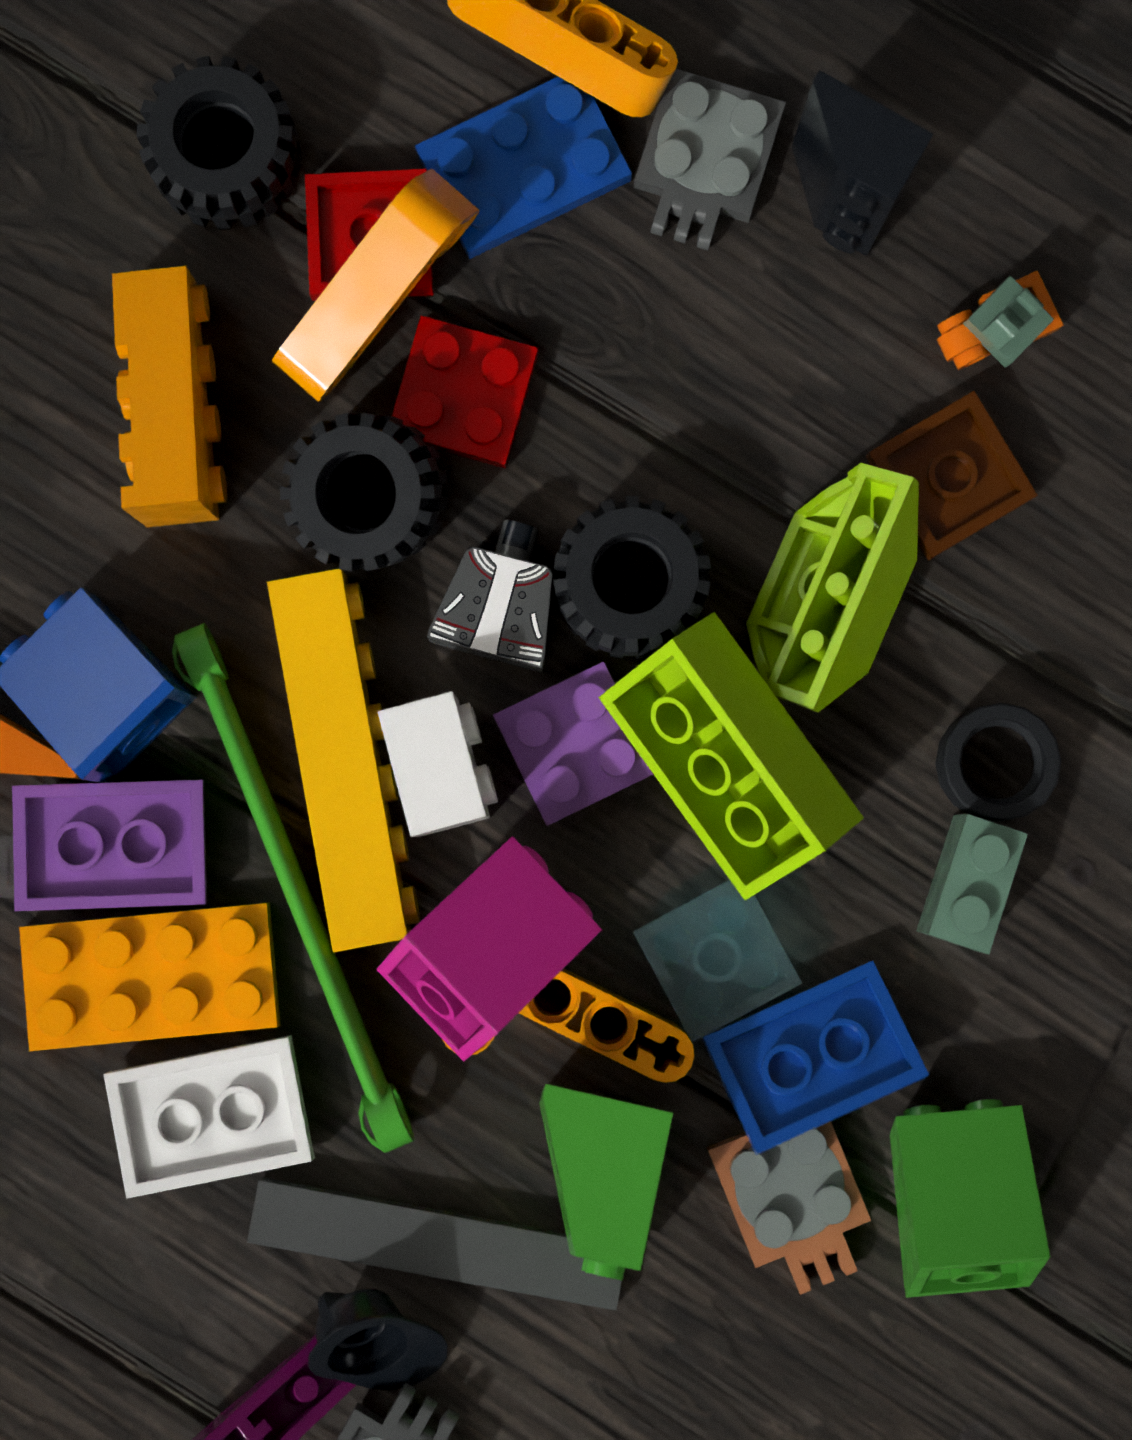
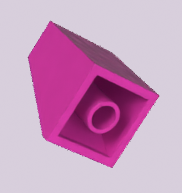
(489, 948)

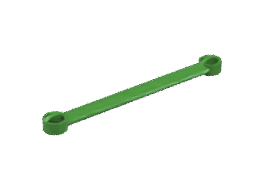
(380, 1100)

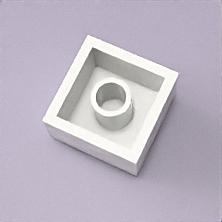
(436, 764)

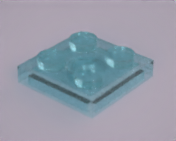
(716, 959)

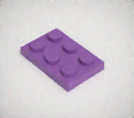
(109, 845)

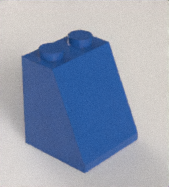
(91, 686)

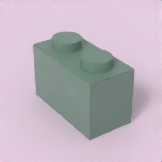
(972, 882)

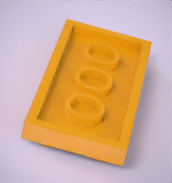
(149, 976)

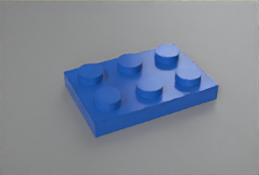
(527, 161)
(815, 1057)

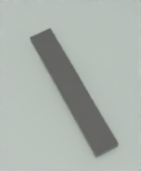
(424, 1242)

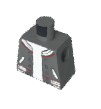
(498, 602)

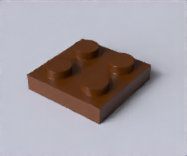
(961, 471)

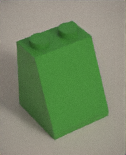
(605, 1174)
(966, 1199)

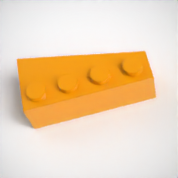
(166, 398)

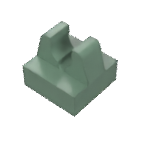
(1008, 321)

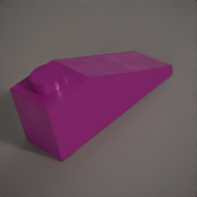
(280, 1404)

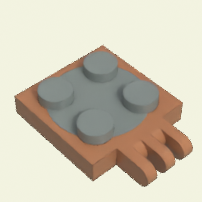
(793, 1201)

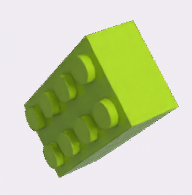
(731, 757)

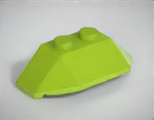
(835, 586)

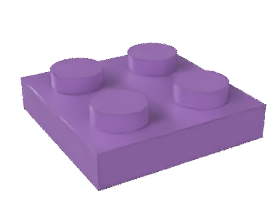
(570, 745)

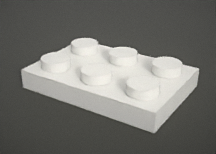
(209, 1116)

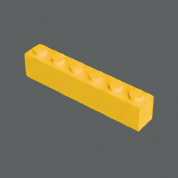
(341, 759)

